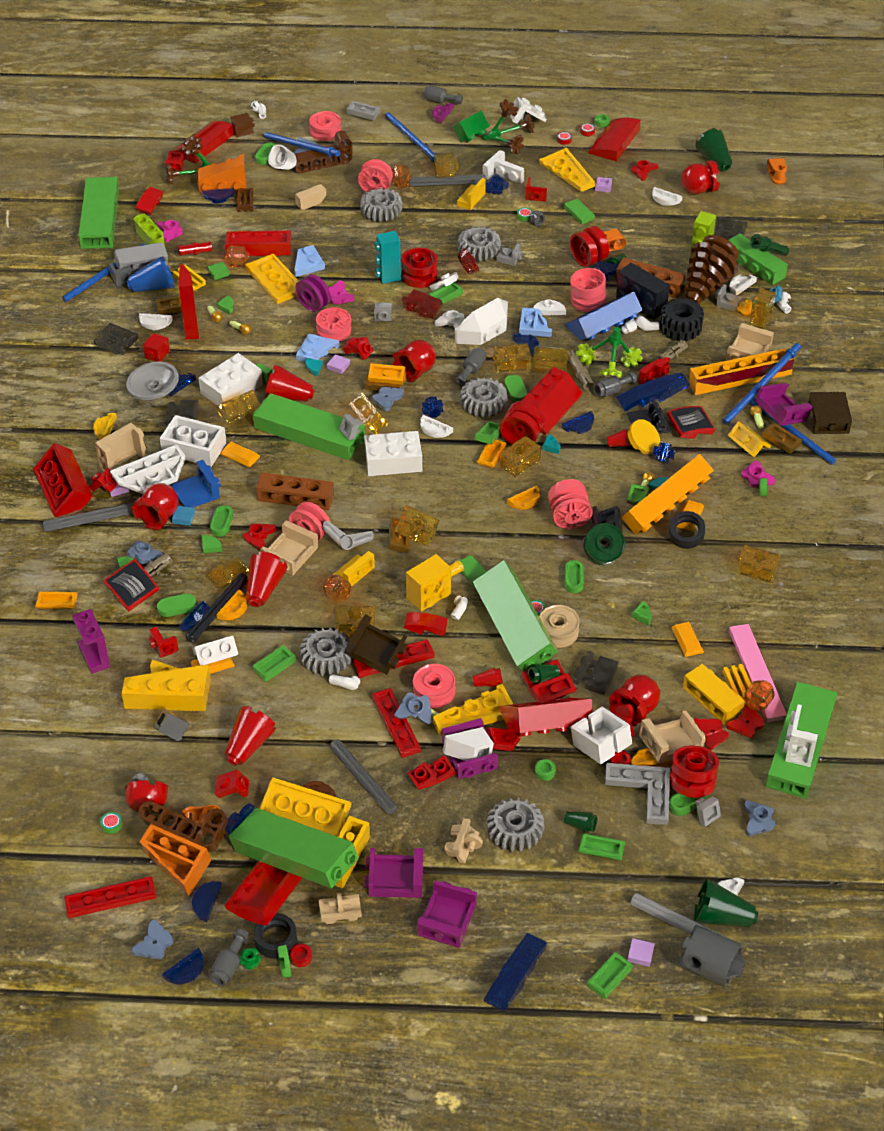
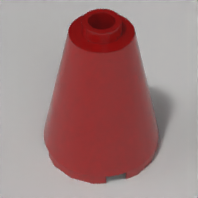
(289, 385)
(263, 577)
(248, 735)

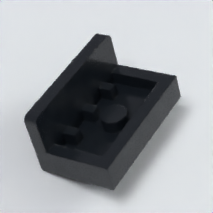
(609, 516)

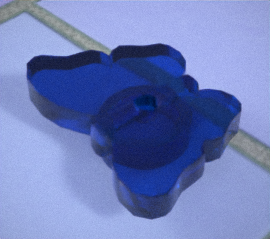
(496, 185)
(606, 268)
(237, 818)

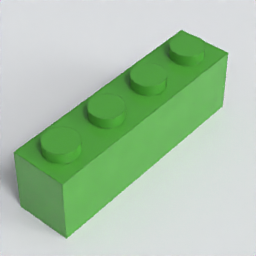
(759, 262)

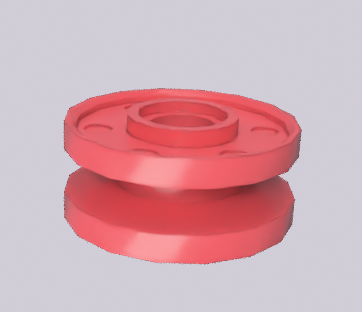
(324, 125)
(375, 175)
(333, 324)
(310, 517)
(436, 683)

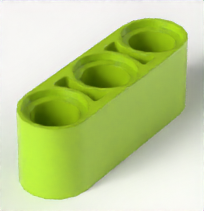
(147, 230)

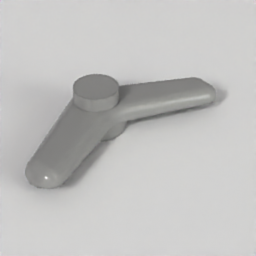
(346, 541)

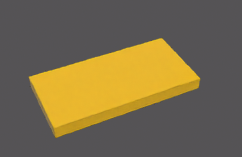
(273, 278)
(306, 806)

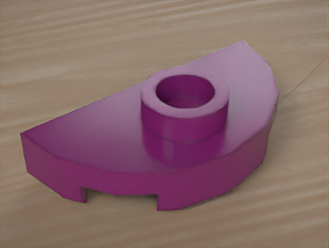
(441, 112)

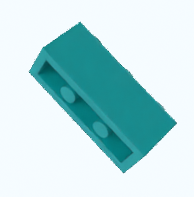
(388, 257)

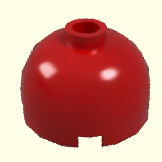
(140, 792)

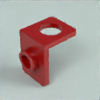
(535, 193)

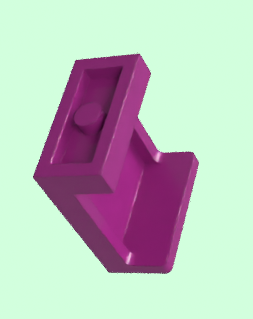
(781, 406)
(93, 641)
(474, 766)
(395, 875)
(447, 914)

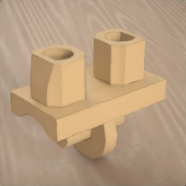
(466, 841)
(340, 908)

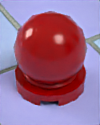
(698, 178)
(416, 357)
(156, 505)
(640, 693)

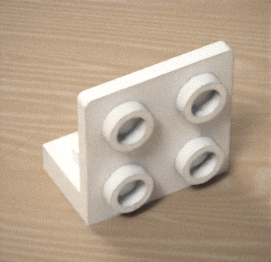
(524, 105)
(801, 743)

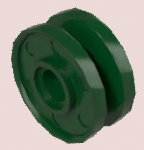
(612, 536)

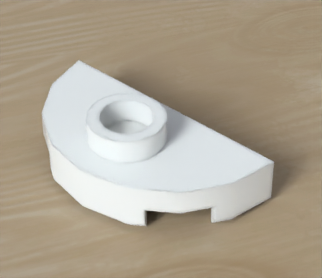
(665, 198)
(446, 279)
(739, 284)
(550, 307)
(155, 321)
(435, 428)

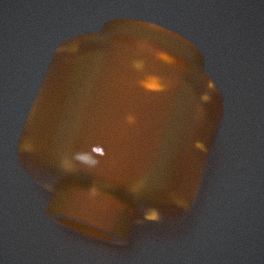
(401, 176)
(236, 256)
(337, 588)
(759, 695)

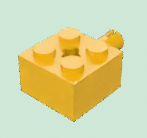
(430, 581)

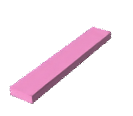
(756, 668)

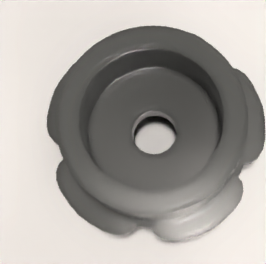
(537, 218)

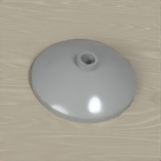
(152, 381)

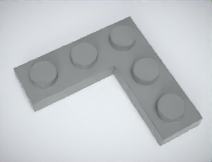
(653, 778)

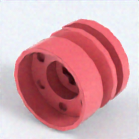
(588, 289)
(569, 504)

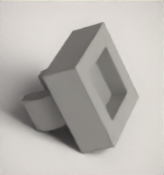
(349, 426)
(708, 810)

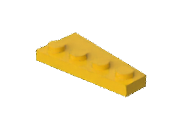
(569, 169)
(484, 707)

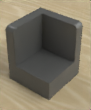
(120, 275)
(171, 724)

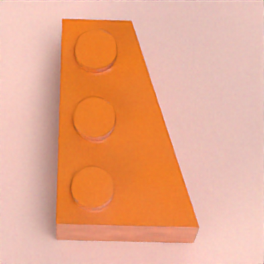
(223, 175)
(176, 856)

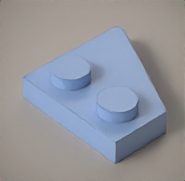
(308, 261)
(534, 323)
(315, 347)

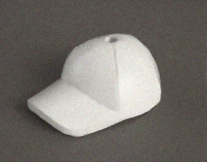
(281, 158)

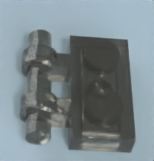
(729, 226)
(117, 335)
(186, 409)
(602, 672)

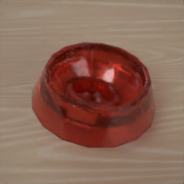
(468, 261)

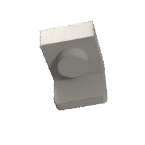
(509, 255)
(727, 300)
(383, 311)

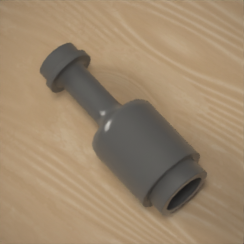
(439, 95)
(471, 365)
(612, 384)
(228, 960)

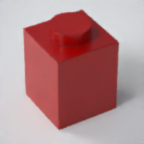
(156, 347)

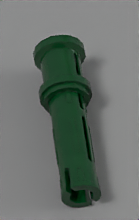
(765, 244)

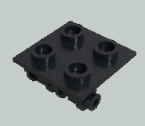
(653, 415)

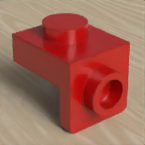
(176, 160)
(359, 345)
(103, 479)
(162, 646)
(503, 738)
(232, 783)

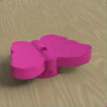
(170, 229)
(339, 294)
(755, 473)

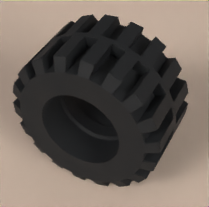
(681, 319)

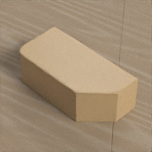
(310, 197)

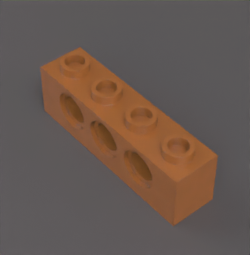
(671, 277)
(294, 490)

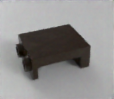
(830, 412)
(375, 646)

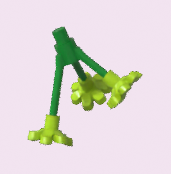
(630, 356)

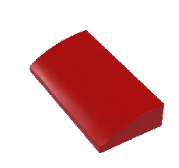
(211, 137)
(615, 138)
(261, 242)
(188, 303)
(262, 893)

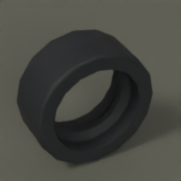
(687, 516)
(270, 950)

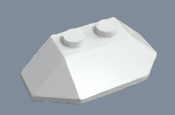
(483, 323)
(155, 468)

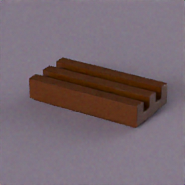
(245, 206)

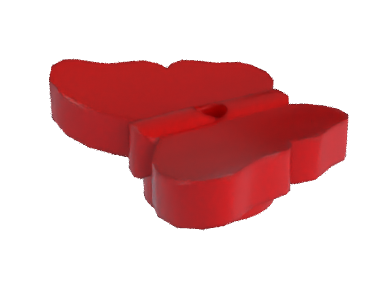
(642, 169)
(258, 533)
(624, 712)
(747, 723)
(713, 732)

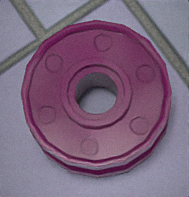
(313, 293)

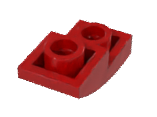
(149, 200)
(654, 370)
(418, 622)
(432, 774)

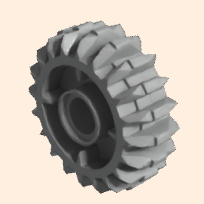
(381, 204)
(480, 242)
(483, 397)
(325, 651)
(526, 832)

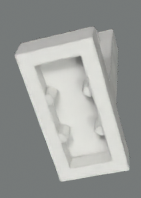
(499, 166)

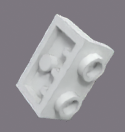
(215, 650)

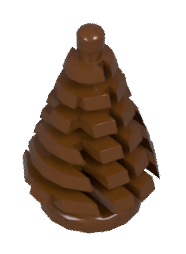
(710, 267)

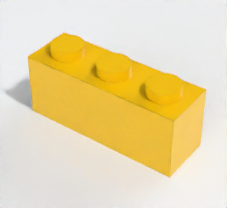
(713, 694)
(358, 833)

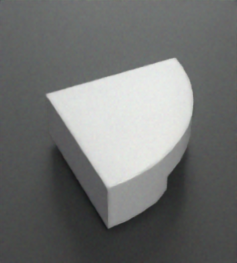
(733, 885)

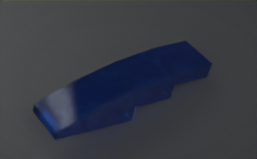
(650, 391)
(515, 971)

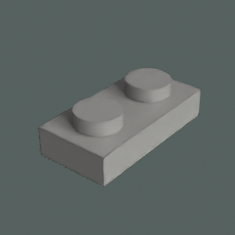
(363, 110)

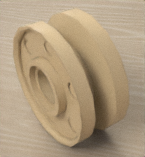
(561, 624)

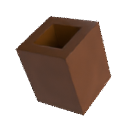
(242, 124)

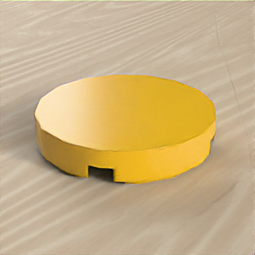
(643, 436)

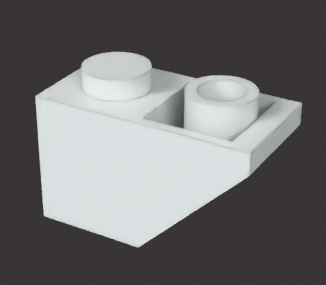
(468, 744)

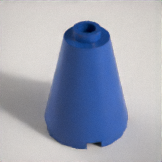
(152, 277)

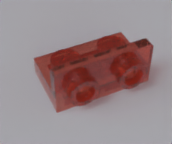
(422, 303)

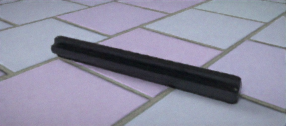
(197, 629)

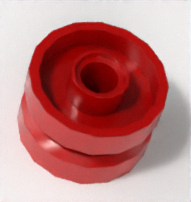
(589, 246)
(419, 267)
(521, 421)
(694, 771)

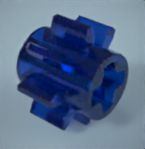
(432, 407)
(663, 452)

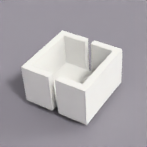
(607, 735)

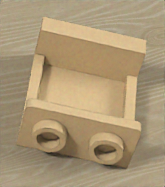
(750, 342)
(120, 446)
(293, 546)
(668, 737)

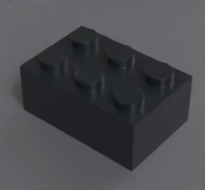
(649, 289)

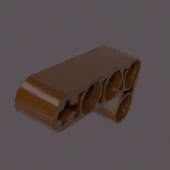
(314, 160)
(181, 823)

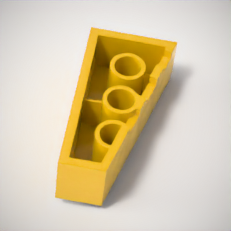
(172, 689)

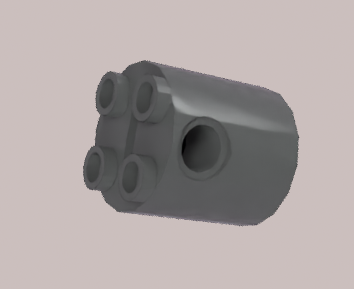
(712, 956)

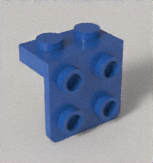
(199, 488)

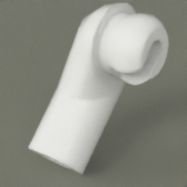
(259, 108)
(782, 304)
(645, 325)
(629, 326)
(461, 604)
(349, 683)

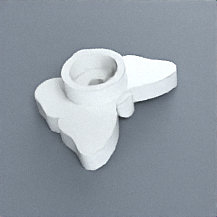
(450, 318)

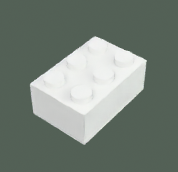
(230, 379)
(195, 439)
(393, 453)

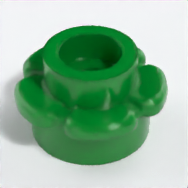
(251, 963)

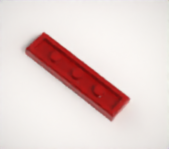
(414, 653)
(398, 728)
(110, 897)

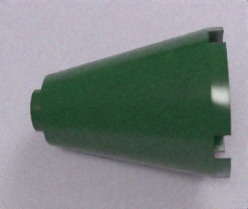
(714, 147)
(723, 907)

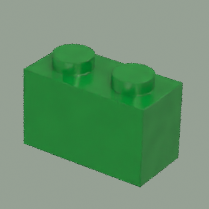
(471, 126)

